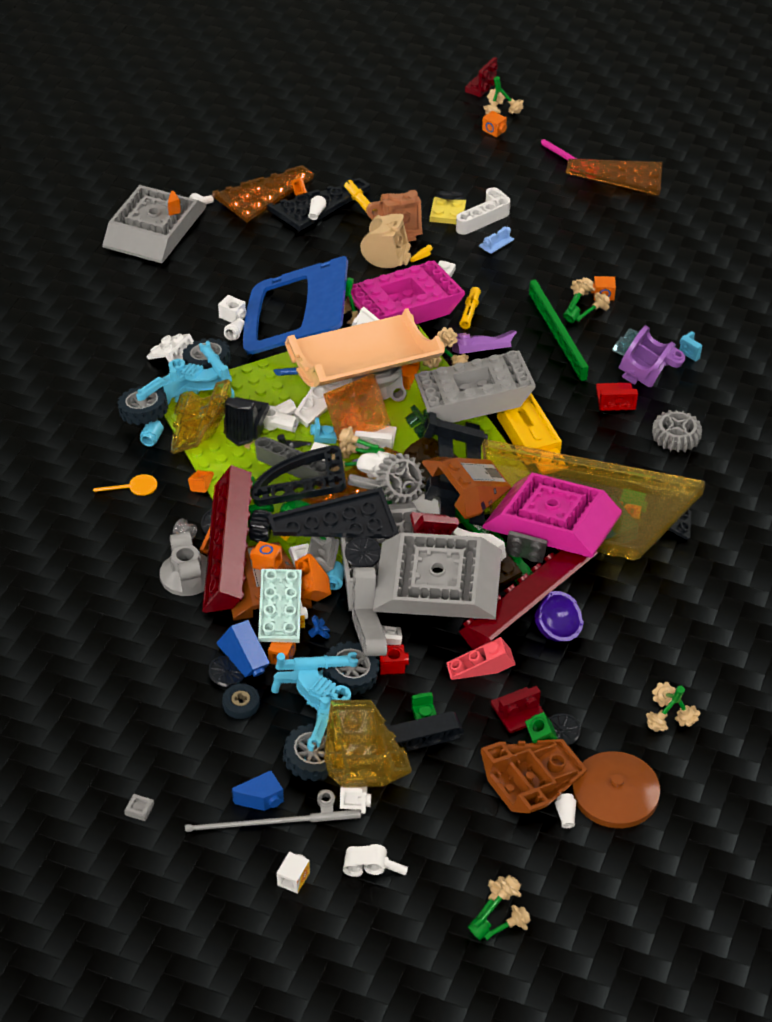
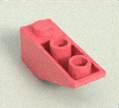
(482, 661)

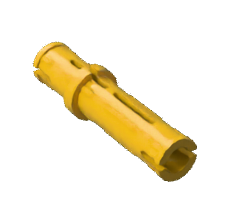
(357, 194)
(471, 301)

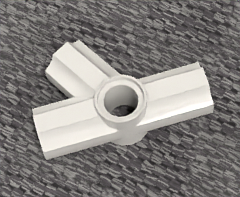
(281, 417)

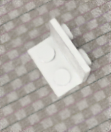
(171, 347)
(383, 437)

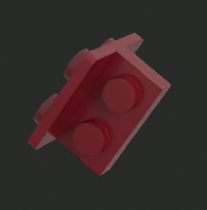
(433, 523)
(518, 707)

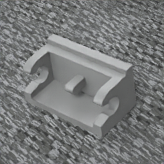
(324, 551)

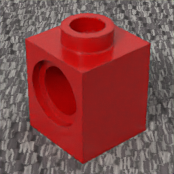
(394, 661)

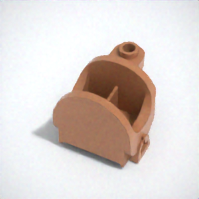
(405, 203)

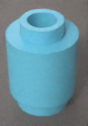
(151, 433)
(336, 576)

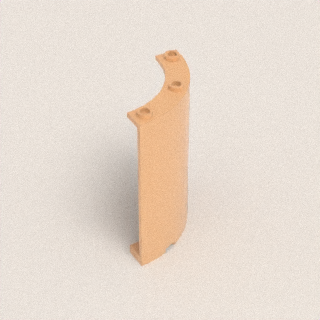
(361, 350)

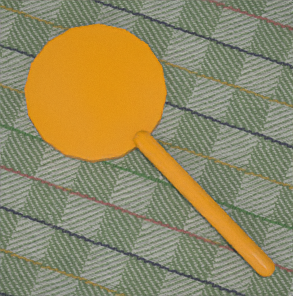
(139, 485)

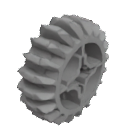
(676, 433)
(406, 466)

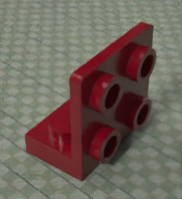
(484, 80)

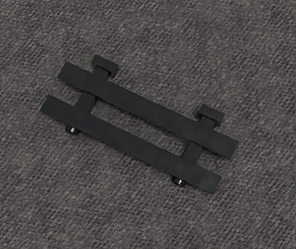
(446, 433)

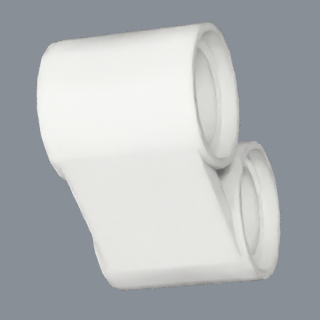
(371, 859)

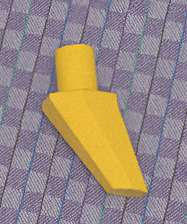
(422, 253)

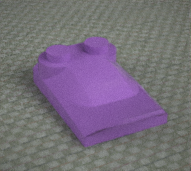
(481, 343)

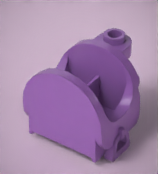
(648, 357)

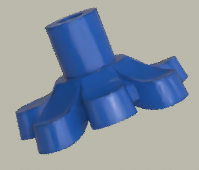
(319, 628)

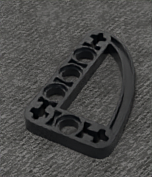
(260, 486)

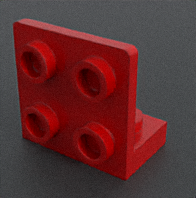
(616, 396)

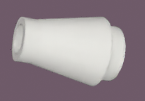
(317, 205)
(234, 329)
(566, 809)

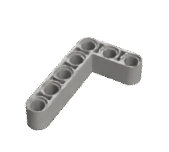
(364, 619)

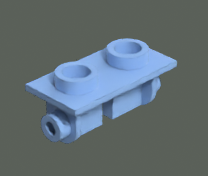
(497, 240)

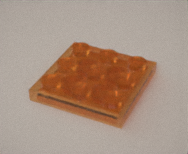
(358, 406)

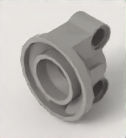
(389, 381)
(185, 568)

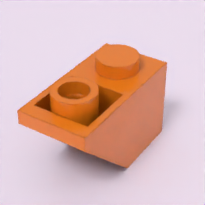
(314, 581)

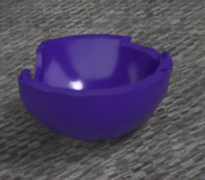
(559, 617)

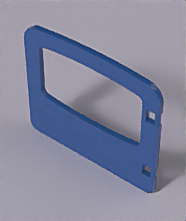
(323, 307)

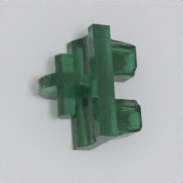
(415, 418)

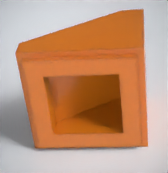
(298, 186)
(173, 204)
(200, 481)

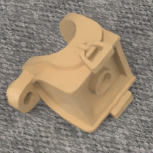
(386, 242)

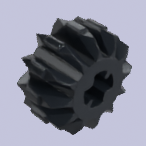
(259, 526)

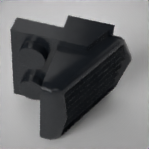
(244, 419)

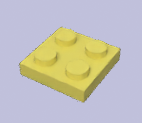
(446, 210)

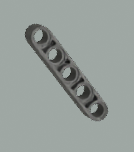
(273, 452)

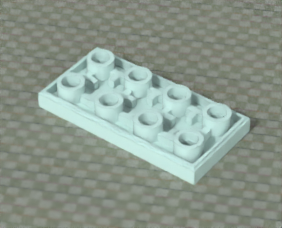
(280, 605)

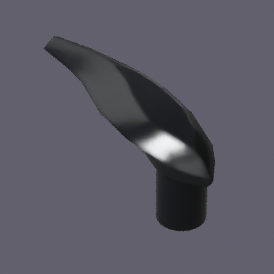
(294, 444)

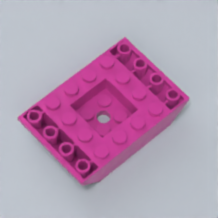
(421, 289)
(558, 511)

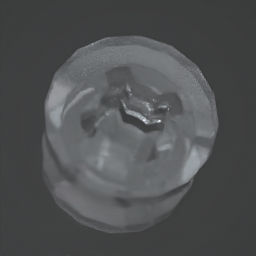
(183, 526)

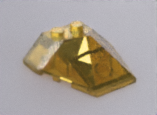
(198, 417)
(361, 747)

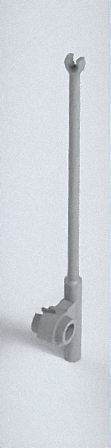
(326, 814)

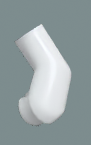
(207, 199)

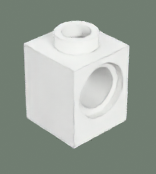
(231, 309)

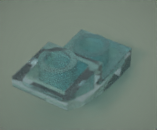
(624, 342)

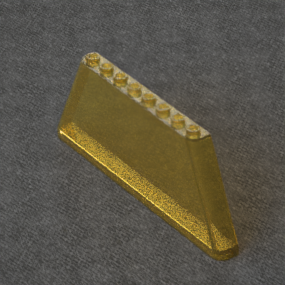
(647, 498)

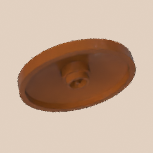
(617, 790)

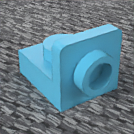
(690, 347)
(323, 434)

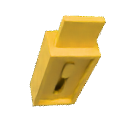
(530, 427)

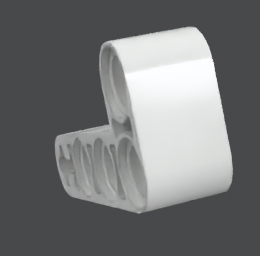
(493, 209)

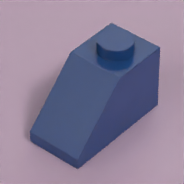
(259, 793)

